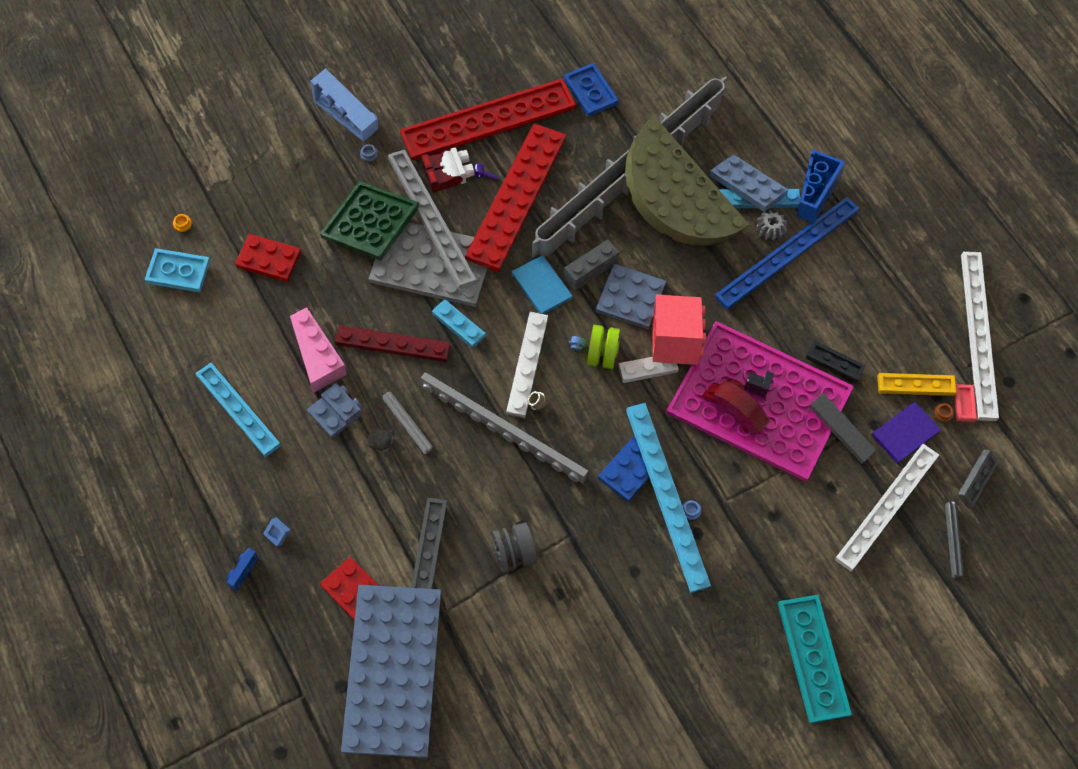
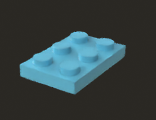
(177, 270)

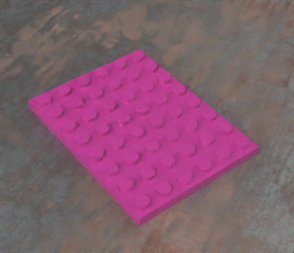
(794, 433)

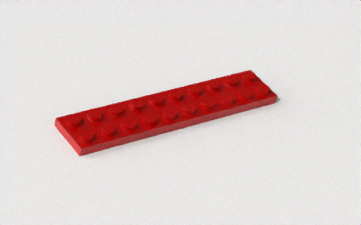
(487, 119)
(515, 198)

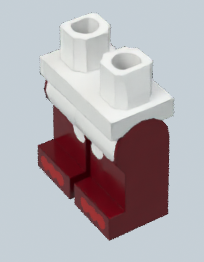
(447, 169)

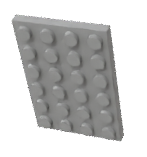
(418, 268)

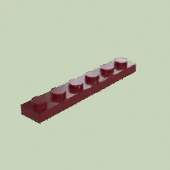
(392, 343)

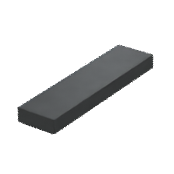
(842, 428)

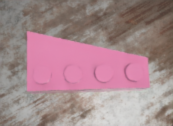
(318, 354)

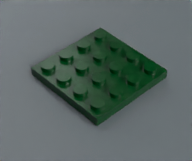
(370, 220)

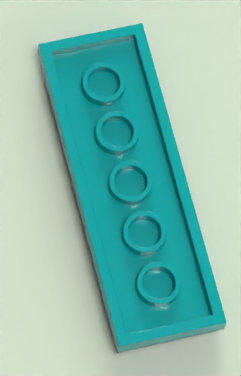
(814, 659)

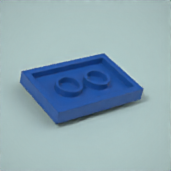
(590, 89)
(626, 471)

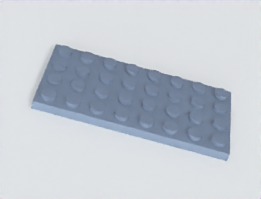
(391, 672)

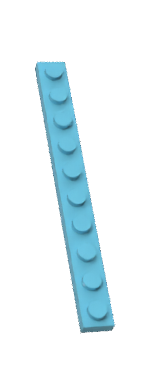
(668, 498)

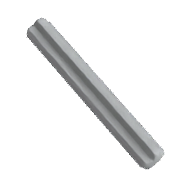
(407, 423)

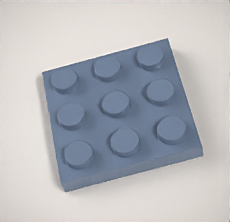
(630, 296)

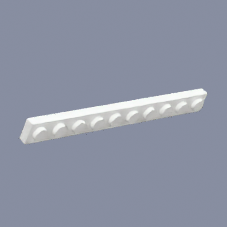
(979, 337)

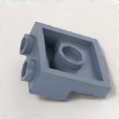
(335, 410)

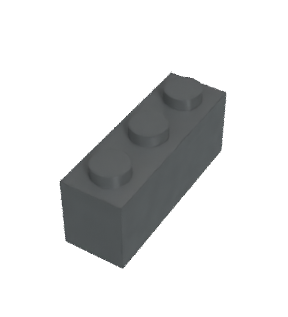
(591, 265)

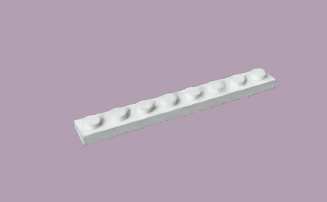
(886, 507)

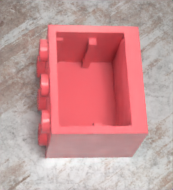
(678, 329)

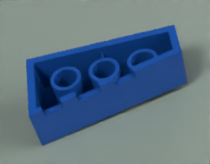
(819, 184)

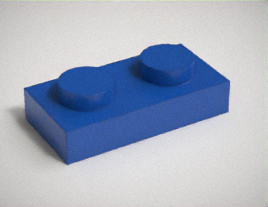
(245, 563)

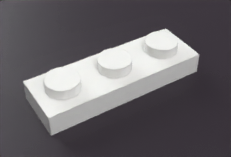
(645, 369)

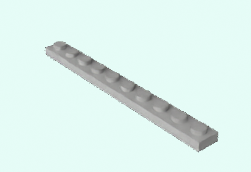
(432, 220)
(507, 430)

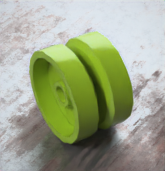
(603, 347)

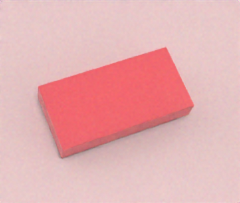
(965, 403)

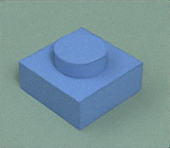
(276, 531)

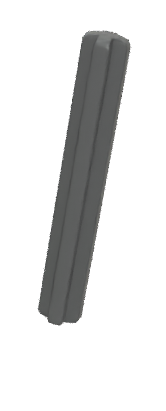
(954, 540)

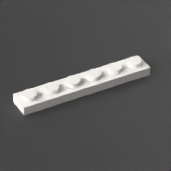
(527, 365)

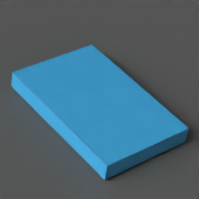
(541, 285)

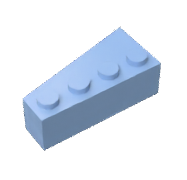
(342, 105)

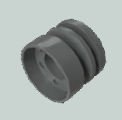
(514, 547)

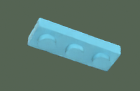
(458, 323)

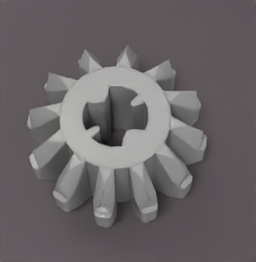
(771, 225)

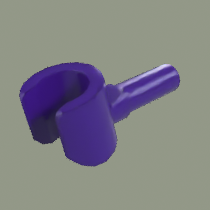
(479, 172)

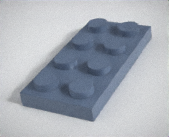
(748, 182)

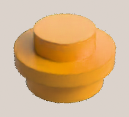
(182, 223)

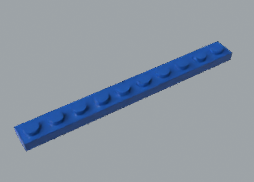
(786, 253)

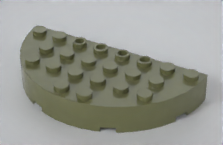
(675, 192)

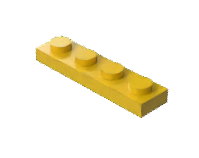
(916, 384)

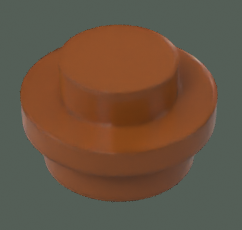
(943, 412)

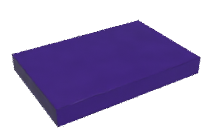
(905, 432)

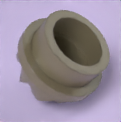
(537, 400)

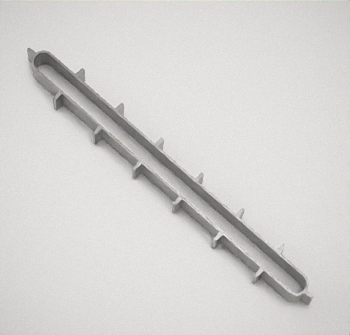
(542, 246)

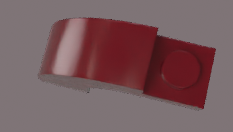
(739, 403)

